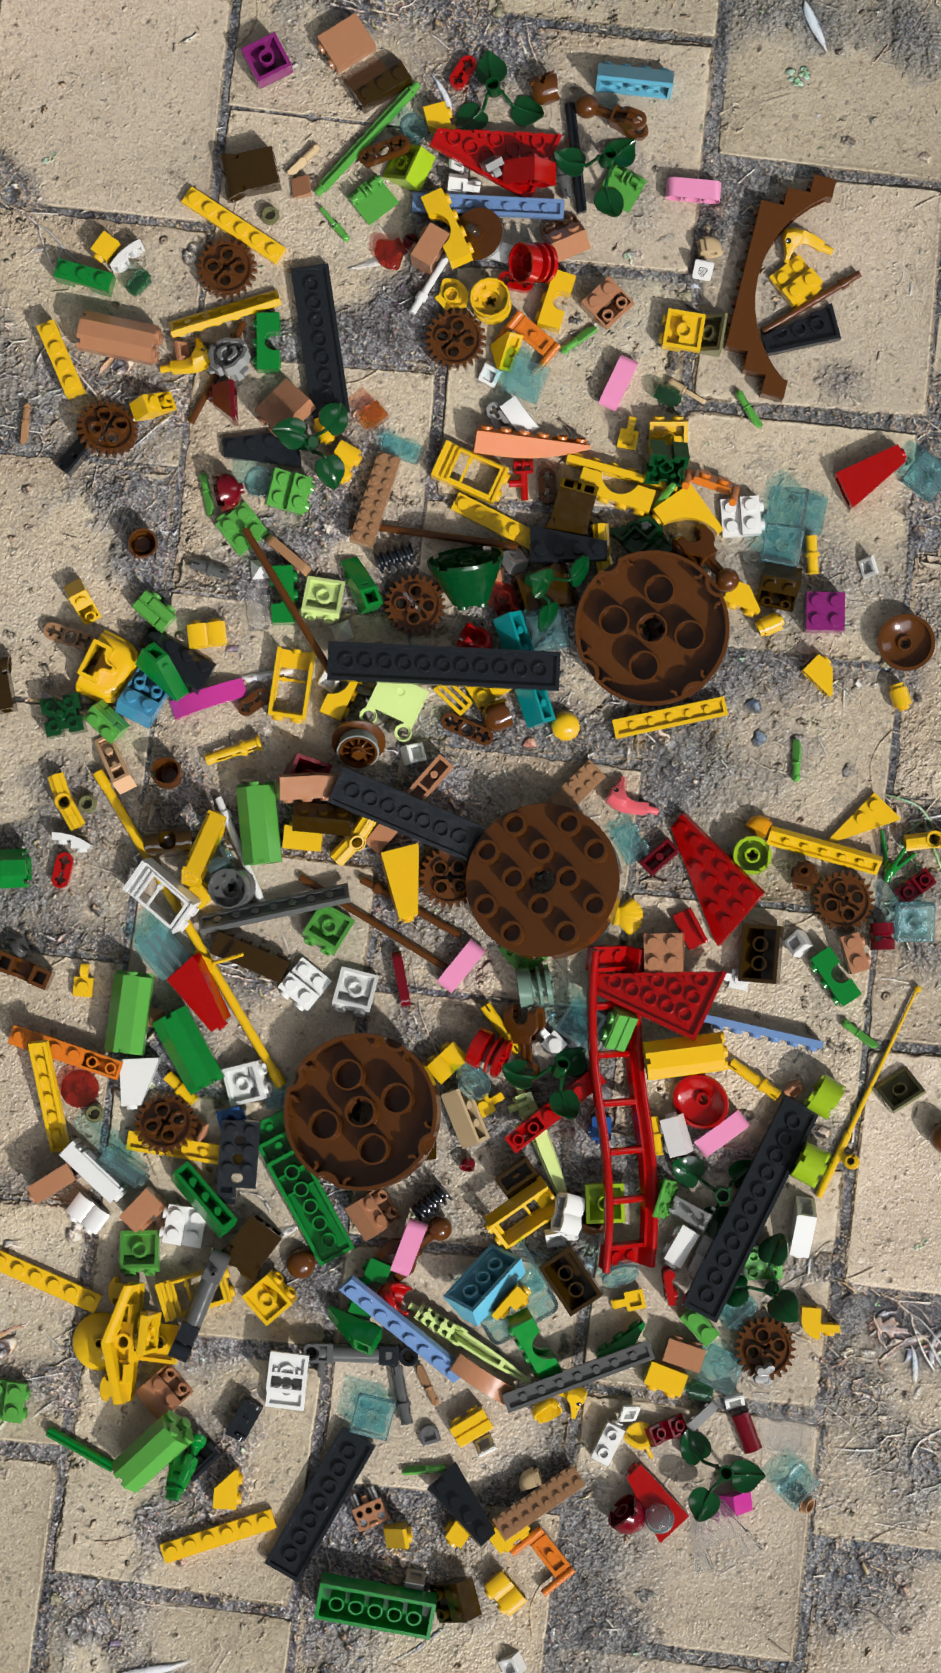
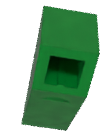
(361, 586)
(161, 670)
(358, 1332)
(622, 1339)

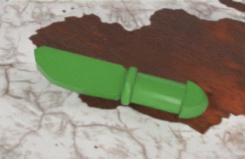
(336, 226)
(582, 336)
(748, 409)
(206, 494)
(665, 494)
(796, 758)
(859, 1034)
(422, 1469)

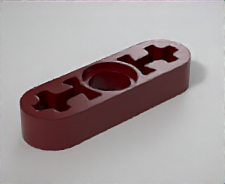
(401, 979)

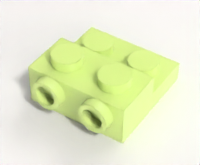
(322, 599)

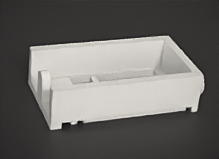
(141, 878)
(85, 1164)

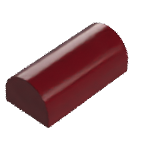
(659, 857)
(746, 1432)

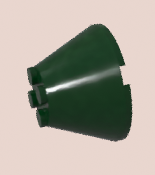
(467, 574)

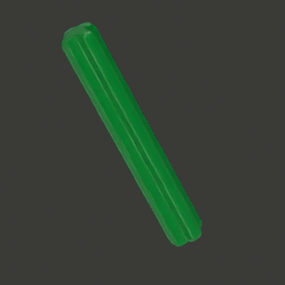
(79, 1448)

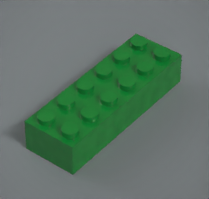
(375, 1605)

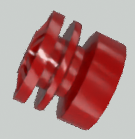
(533, 262)
(486, 1051)

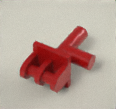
(523, 481)

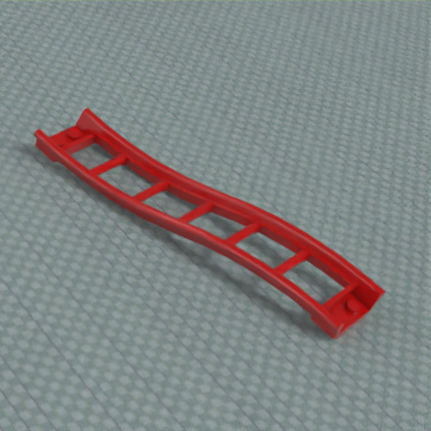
(643, 1250)

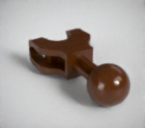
(620, 118)
(703, 554)
(525, 1031)
(438, 1229)

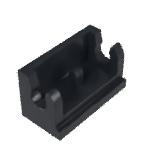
(73, 458)
(244, 1419)
(206, 1458)

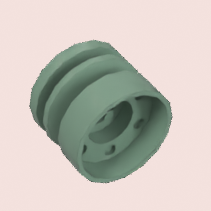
(534, 986)

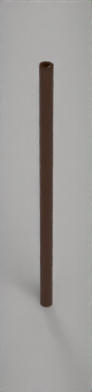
(445, 536)
(286, 598)
(381, 927)

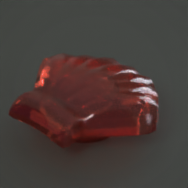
(389, 253)
(503, 598)

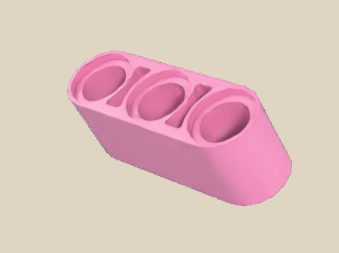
(693, 190)
(618, 383)
(461, 966)
(721, 1134)
(409, 1247)

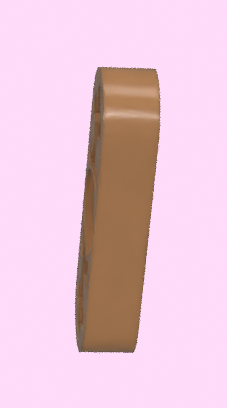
(288, 555)
(55, 637)

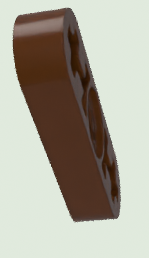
(376, 149)
(456, 718)

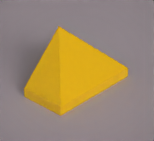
(505, 349)

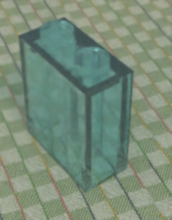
(162, 950)
(124, 1166)

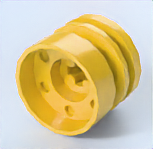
(491, 290)

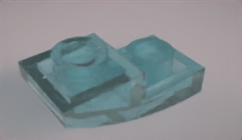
(398, 447)

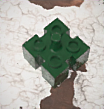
(665, 462)
(63, 715)

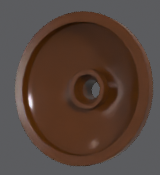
(915, 633)

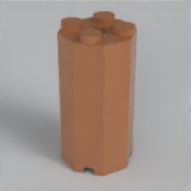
(119, 338)

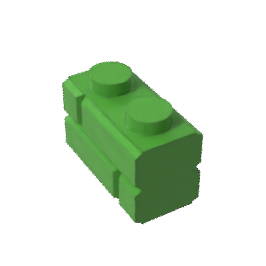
(154, 611)
(106, 721)
(618, 1028)
(699, 1326)

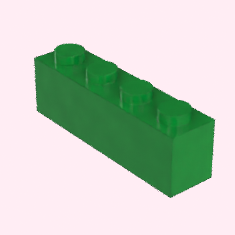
(203, 1199)

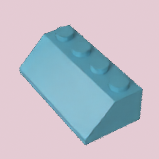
(634, 81)
(485, 1284)

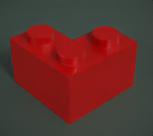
(529, 171)

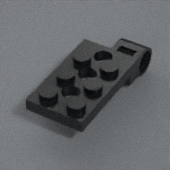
(228, 1148)

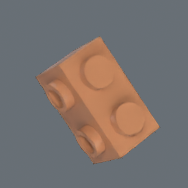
(854, 953)
(683, 1353)

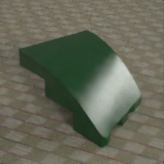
(642, 536)

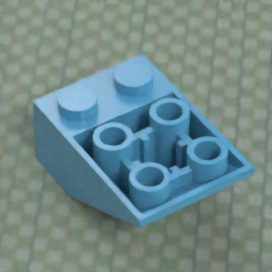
(141, 700)

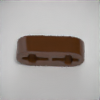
(552, 486)
(251, 698)

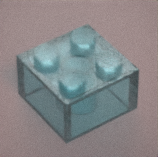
(526, 378)
(574, 1023)

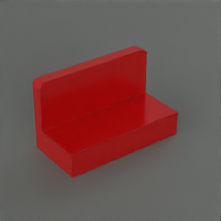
(688, 923)

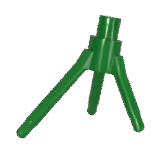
(892, 868)

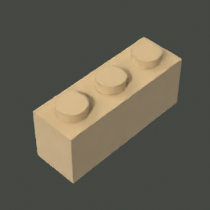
(465, 1118)

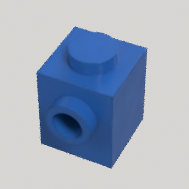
(231, 1113)
(592, 1129)

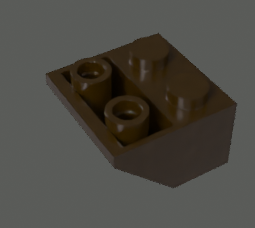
(779, 586)
(517, 1177)
(456, 1600)

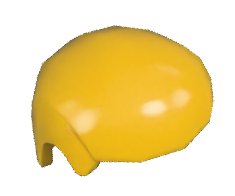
(565, 726)
(546, 1410)

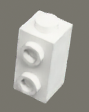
(675, 1134)
(680, 1246)
(607, 1442)

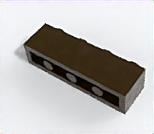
(254, 958)

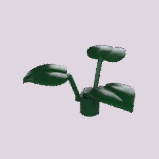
(490, 73)
(618, 151)
(291, 435)
(540, 581)
(569, 1062)
(691, 1168)
(784, 1303)
(744, 1475)

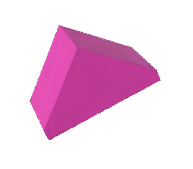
(738, 1502)

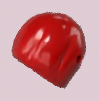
(474, 637)
(393, 1294)

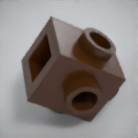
(804, 876)

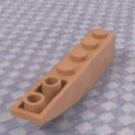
(304, 786)
(421, 788)

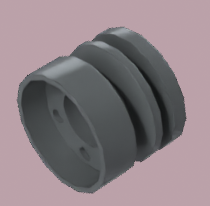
(221, 887)

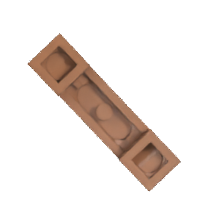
(480, 1378)

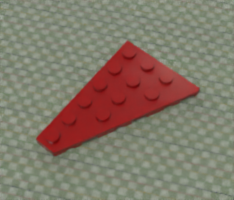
(475, 146)
(720, 884)
(669, 999)

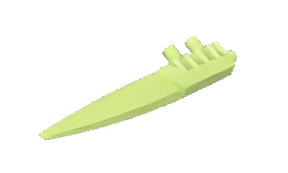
(526, 1106)
(458, 1336)

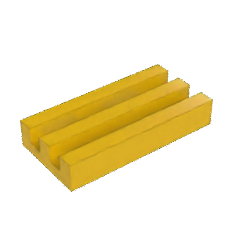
(466, 698)

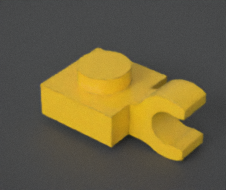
(628, 437)
(83, 985)
(486, 1105)
(632, 1300)

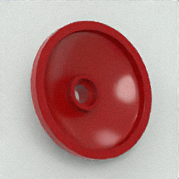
(697, 1110)

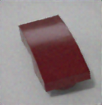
(915, 886)
(666, 1429)

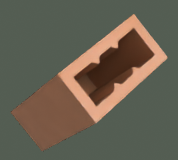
(346, 43)
(284, 403)
(52, 1183)

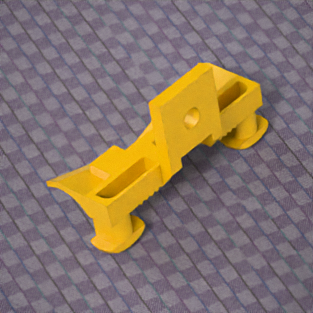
(122, 1361)

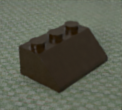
(378, 82)
(321, 818)
(761, 953)
(571, 1280)

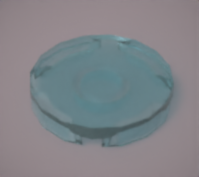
(473, 1082)
(620, 1275)

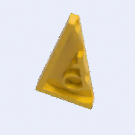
(868, 816)

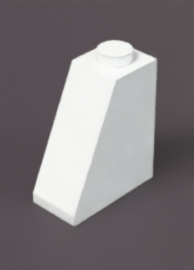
(136, 1080)
(802, 1227)

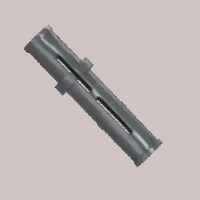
(403, 1403)

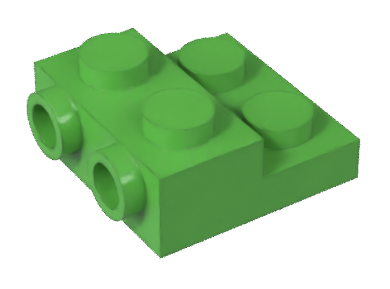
(289, 491)
(233, 524)
(327, 930)
(139, 1252)
(13, 1400)

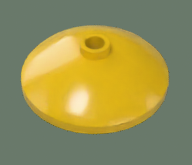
(85, 1338)

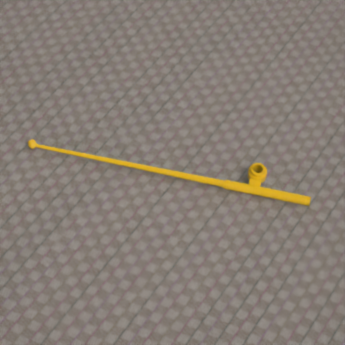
(839, 1154)

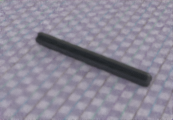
(573, 137)

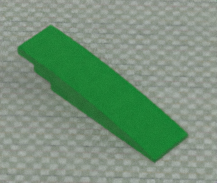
(303, 1193)

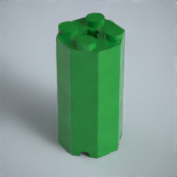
(15, 868)
(188, 1049)

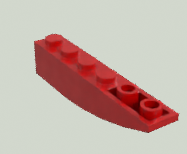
(544, 1117)

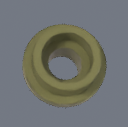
(267, 210)
(81, 801)
(88, 1113)

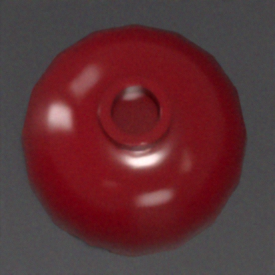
(227, 491)
(628, 1515)

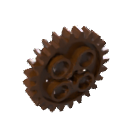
(238, 281)
(445, 326)
(123, 437)
(428, 594)
(850, 885)
(449, 894)
(180, 1131)
(772, 1333)

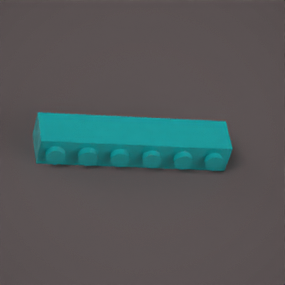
(515, 636)

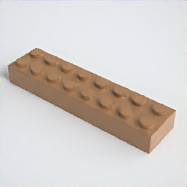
(375, 500)
(578, 786)
(538, 1502)

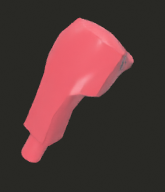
(619, 801)

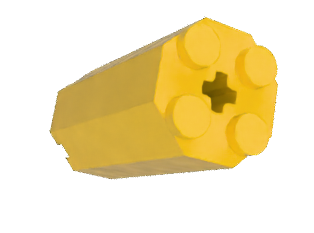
(684, 1056)

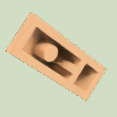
(115, 765)

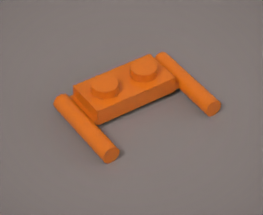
(532, 335)
(719, 484)
(549, 1554)

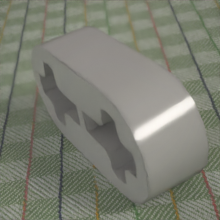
(502, 417)
(702, 1415)

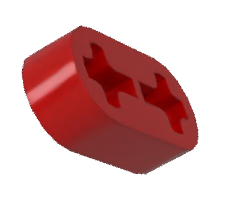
(466, 75)
(514, 286)
(58, 869)

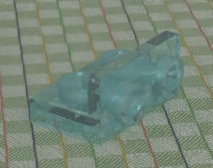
(814, 514)
(629, 842)
(220, 863)
(733, 1316)
(796, 1485)

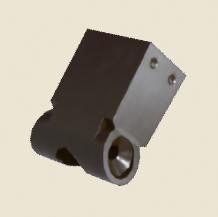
(250, 173)
(573, 507)
(557, 591)
(7, 694)
(168, 842)
(252, 1246)

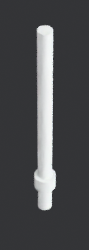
(422, 295)
(237, 843)

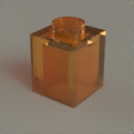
(373, 416)

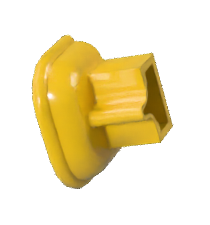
(113, 670)

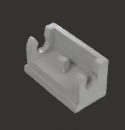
(690, 1214)

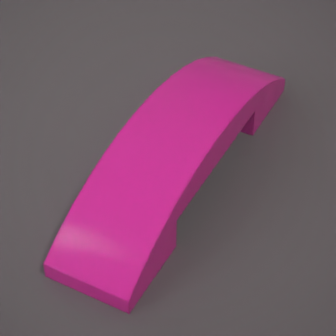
(208, 698)

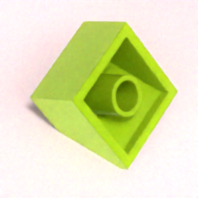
(410, 169)
(595, 1203)

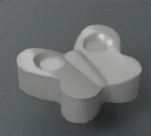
(762, 1374)

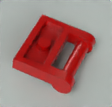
(670, 1291)

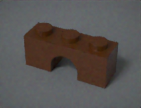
(25, 970)

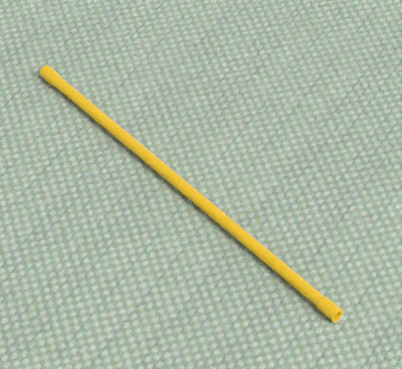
(273, 1071)

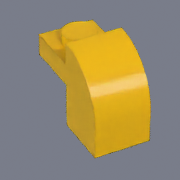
(811, 1322)

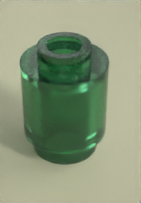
(138, 282)
(667, 395)
(699, 1390)

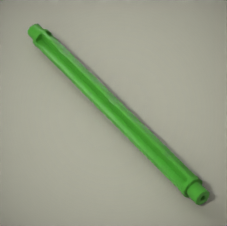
(369, 136)

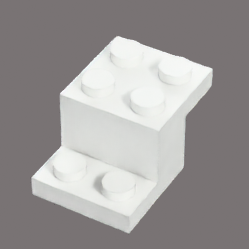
(287, 1380)

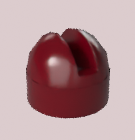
(407, 244)
(467, 1164)

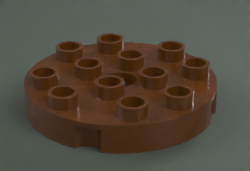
(627, 596)
(583, 891)
(402, 1118)

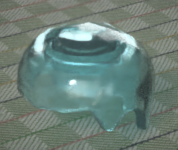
(413, 128)
(257, 481)
(659, 1518)

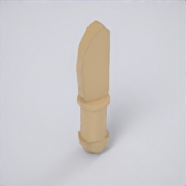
(300, 163)
(683, 389)

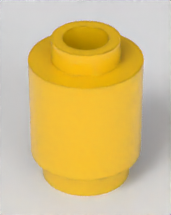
(325, 438)
(769, 624)
(900, 696)

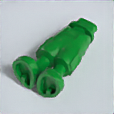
(182, 1468)

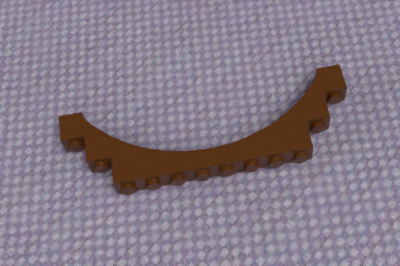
(743, 330)

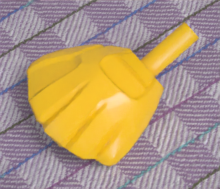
(637, 1438)

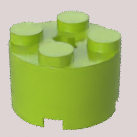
(759, 848)
(825, 1097)
(810, 1164)

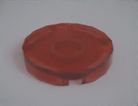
(80, 1088)

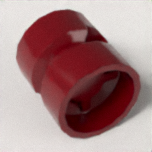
(882, 936)

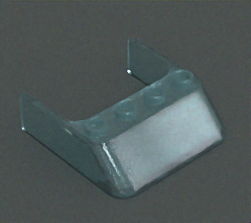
(541, 1305)

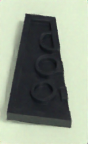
(803, 333)
(260, 448)
(562, 547)
(190, 665)
(460, 1502)

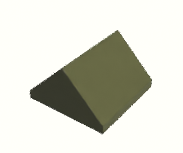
(713, 334)
(899, 1090)

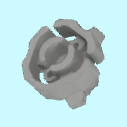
(230, 361)

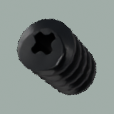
(394, 557)
(430, 1202)

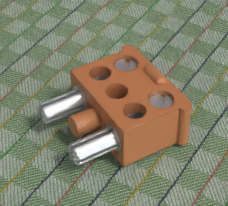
(372, 1518)

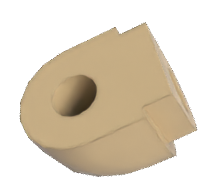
(709, 247)
(530, 1478)

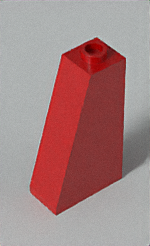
(865, 476)
(200, 992)
(650, 1492)

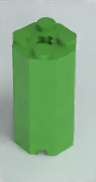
(259, 823)
(129, 1012)
(153, 1451)

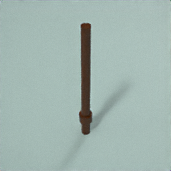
(842, 283)
(213, 379)
(378, 888)

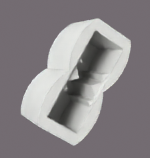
(88, 1213)
(568, 1214)

